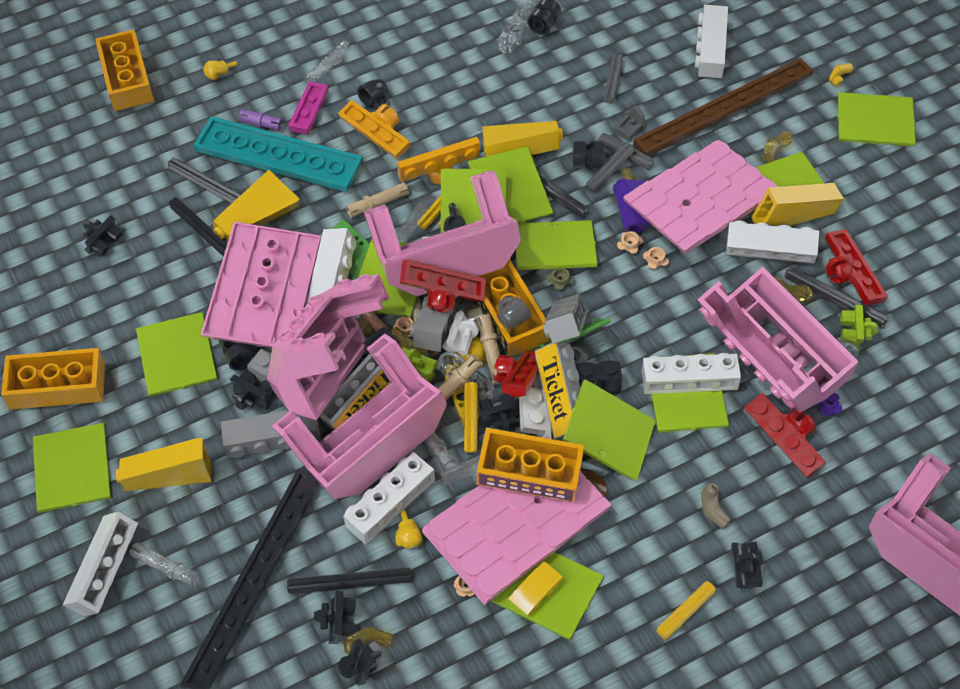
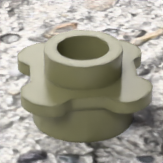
(560, 273)

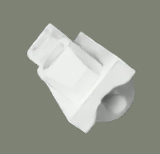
(460, 334)

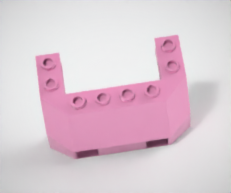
(466, 249)
(323, 345)
(781, 357)
(375, 434)
(917, 538)

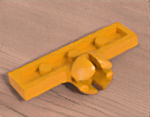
(377, 127)
(442, 158)

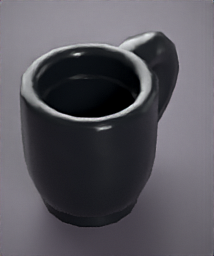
(372, 92)
(454, 220)

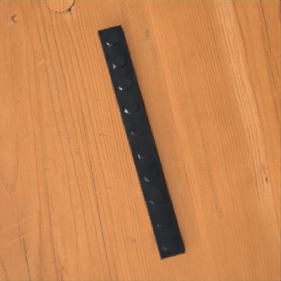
(250, 583)

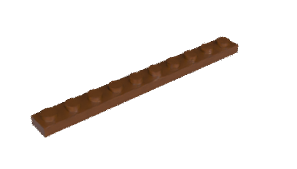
(722, 107)

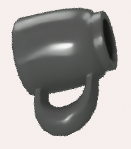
(512, 312)

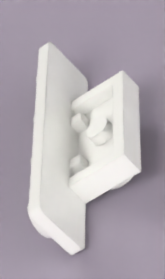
(534, 412)

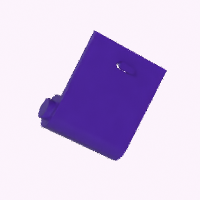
(631, 219)

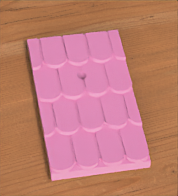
(700, 195)
(258, 301)
(503, 534)

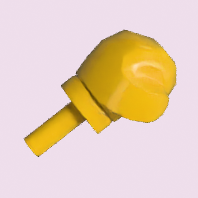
(214, 69)
(408, 533)

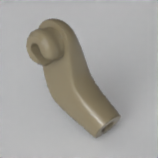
(711, 506)

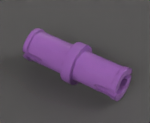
(260, 119)

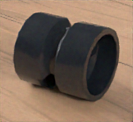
(544, 16)
(588, 154)
(237, 354)

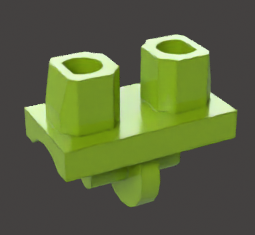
(859, 328)
(424, 365)

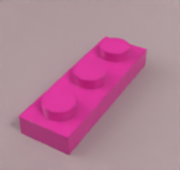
(308, 108)

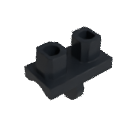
(98, 232)
(248, 394)
(501, 414)
(746, 565)
(337, 628)
(360, 661)

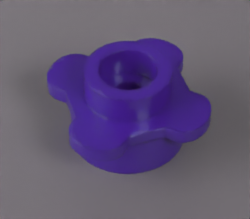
(830, 410)

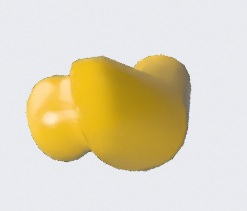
(835, 77)

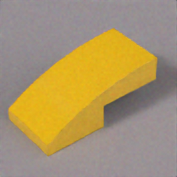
(536, 587)

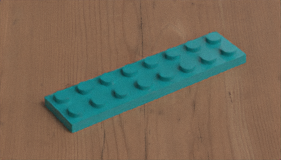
(278, 153)

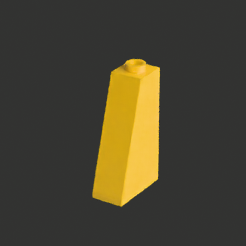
(538, 136)
(797, 204)
(257, 205)
(166, 467)

